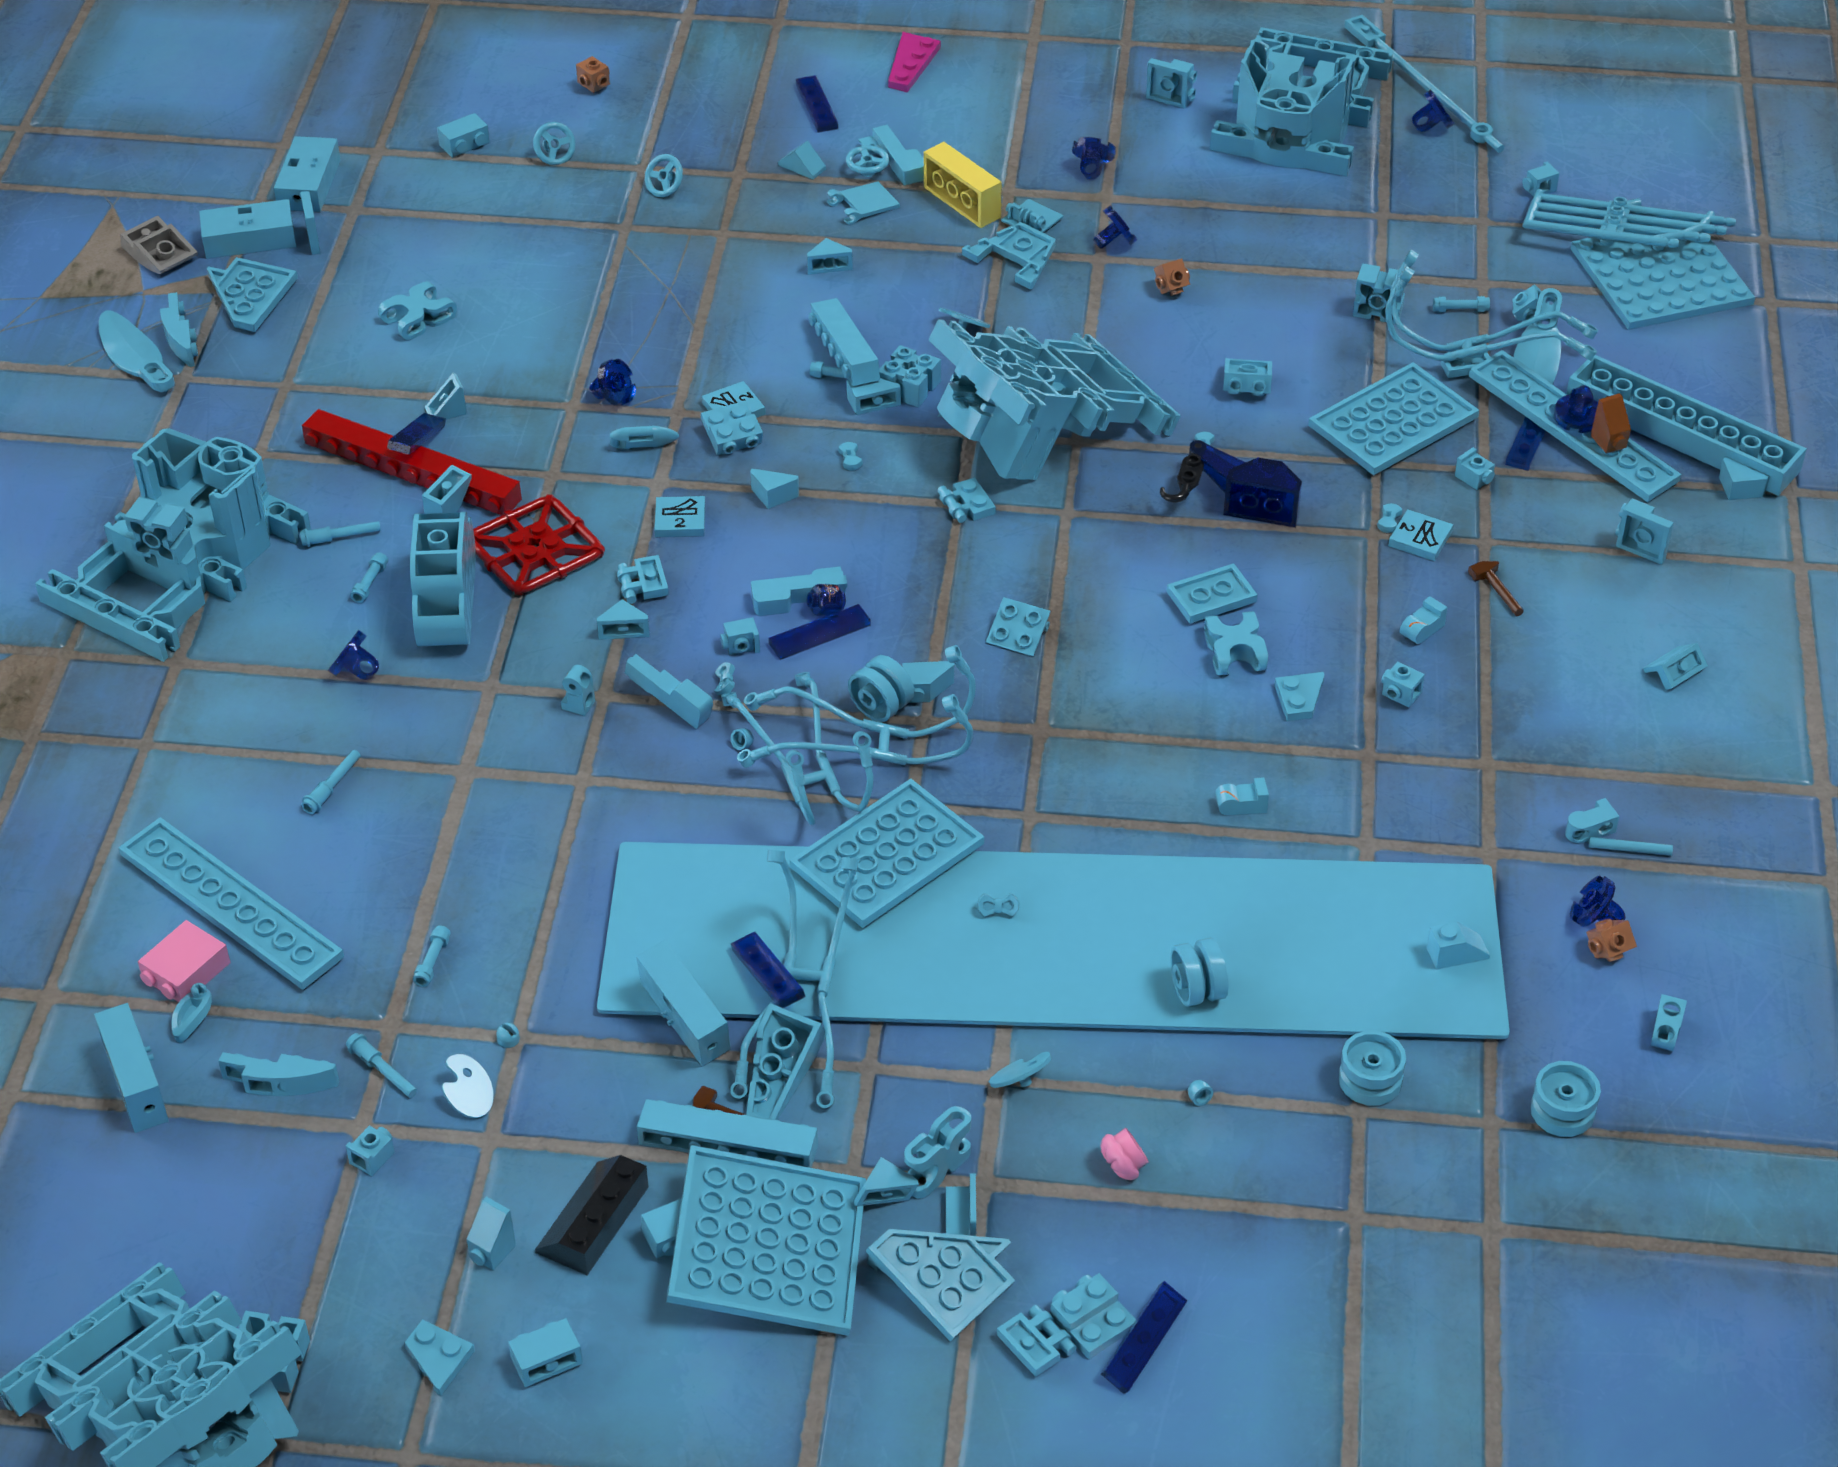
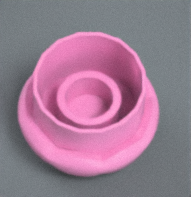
(1123, 1154)

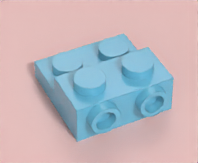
(1171, 82)
(1247, 376)
(732, 428)
(1643, 531)
(1091, 1315)

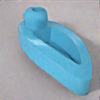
(190, 1012)

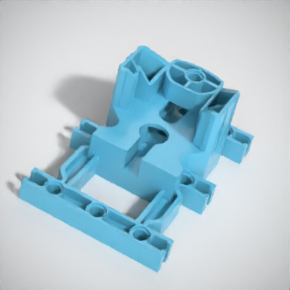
(1298, 117)
(1038, 393)
(229, 527)
(165, 1383)

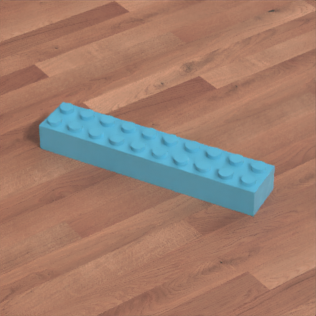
(1691, 424)

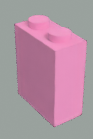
(183, 960)

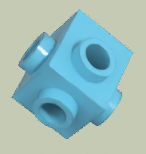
(1525, 303)
(1402, 684)

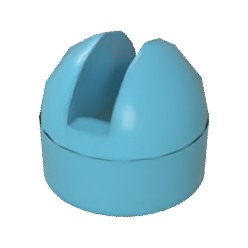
(742, 738)
(504, 1038)
(1200, 1092)

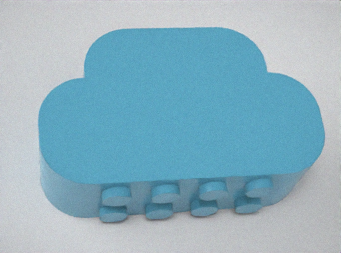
(442, 578)

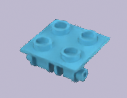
(1031, 214)
(1018, 627)

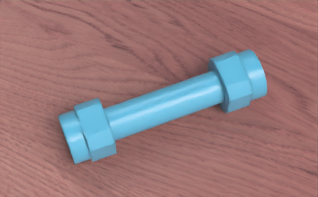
(1441, 304)
(818, 369)
(361, 590)
(424, 973)

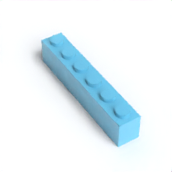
(844, 342)
(680, 1126)

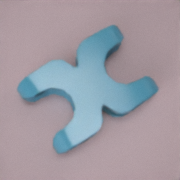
(417, 310)
(1236, 643)
(939, 1150)

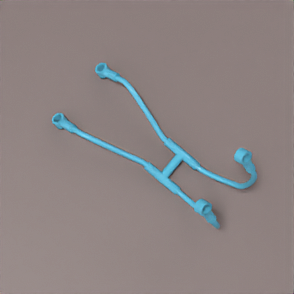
(1477, 344)
(950, 704)
(793, 771)
(822, 976)

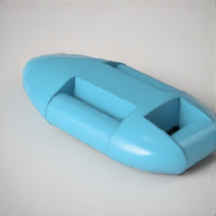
(642, 436)

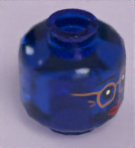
(826, 599)

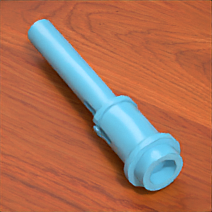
(326, 534)
(312, 802)
(358, 1045)

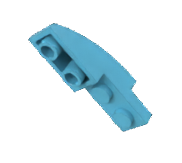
(178, 330)
(285, 1077)

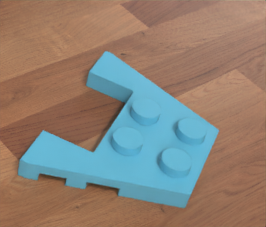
(1019, 244)

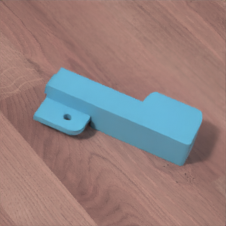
(906, 164)
(778, 594)
(682, 698)

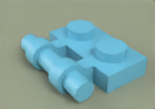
(972, 497)
(650, 577)
(1030, 1345)

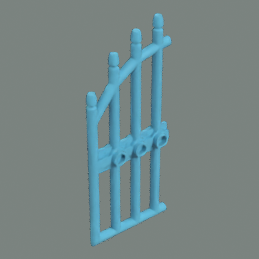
(1618, 220)

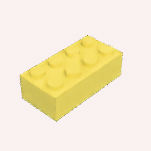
(962, 184)

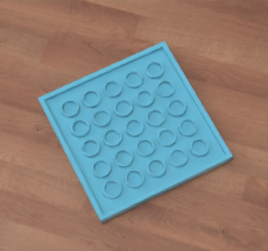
(1661, 283)
(767, 1241)

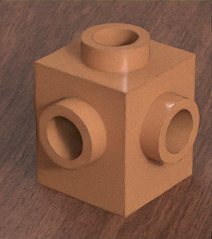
(593, 74)
(1172, 277)
(1611, 939)

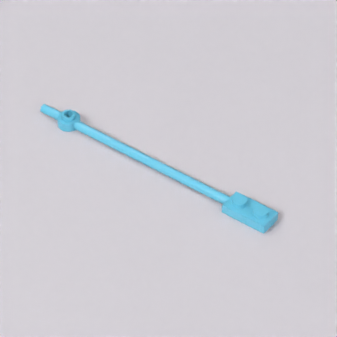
(1372, 36)

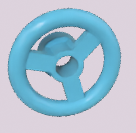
(547, 143)
(867, 164)
(668, 177)

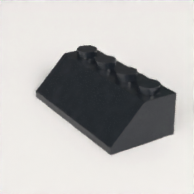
(595, 1213)

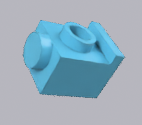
(1542, 178)
(1474, 469)
(740, 636)
(370, 1149)

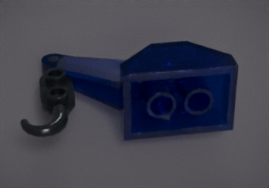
(1253, 489)

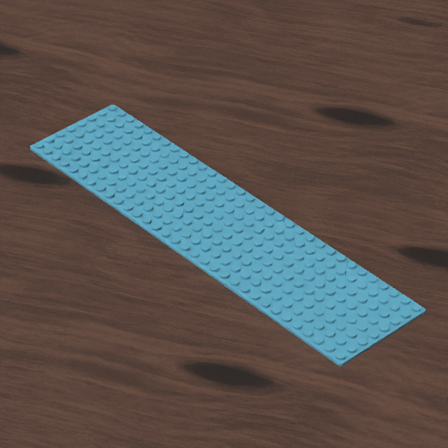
(1088, 947)

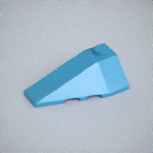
(782, 1058)

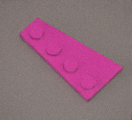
(911, 60)

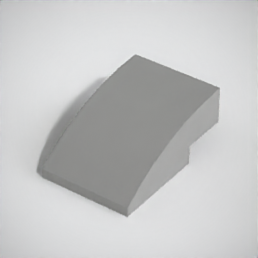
(157, 245)

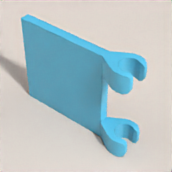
(864, 200)

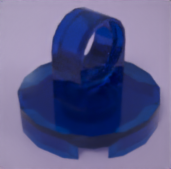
(1434, 112)
(1092, 151)
(1112, 231)
(614, 383)
(1576, 410)
(352, 656)
(1596, 903)

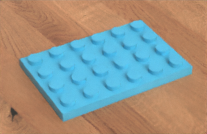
(1393, 418)
(898, 848)

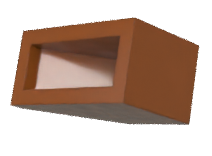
(1611, 424)

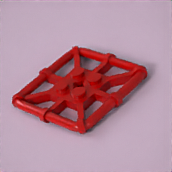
(522, 550)

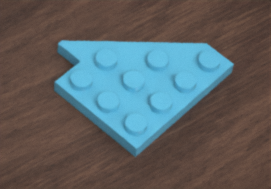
(250, 290)
(944, 1273)

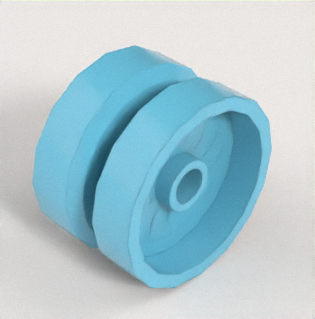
(881, 688)
(1199, 972)
(1372, 1068)
(1565, 1098)

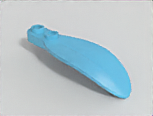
(133, 351)
(1542, 354)

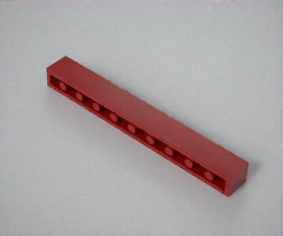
(420, 467)

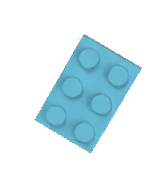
(1211, 593)

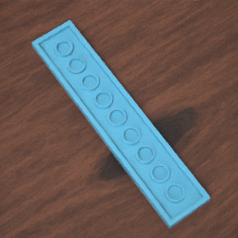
(1536, 400)
(232, 903)

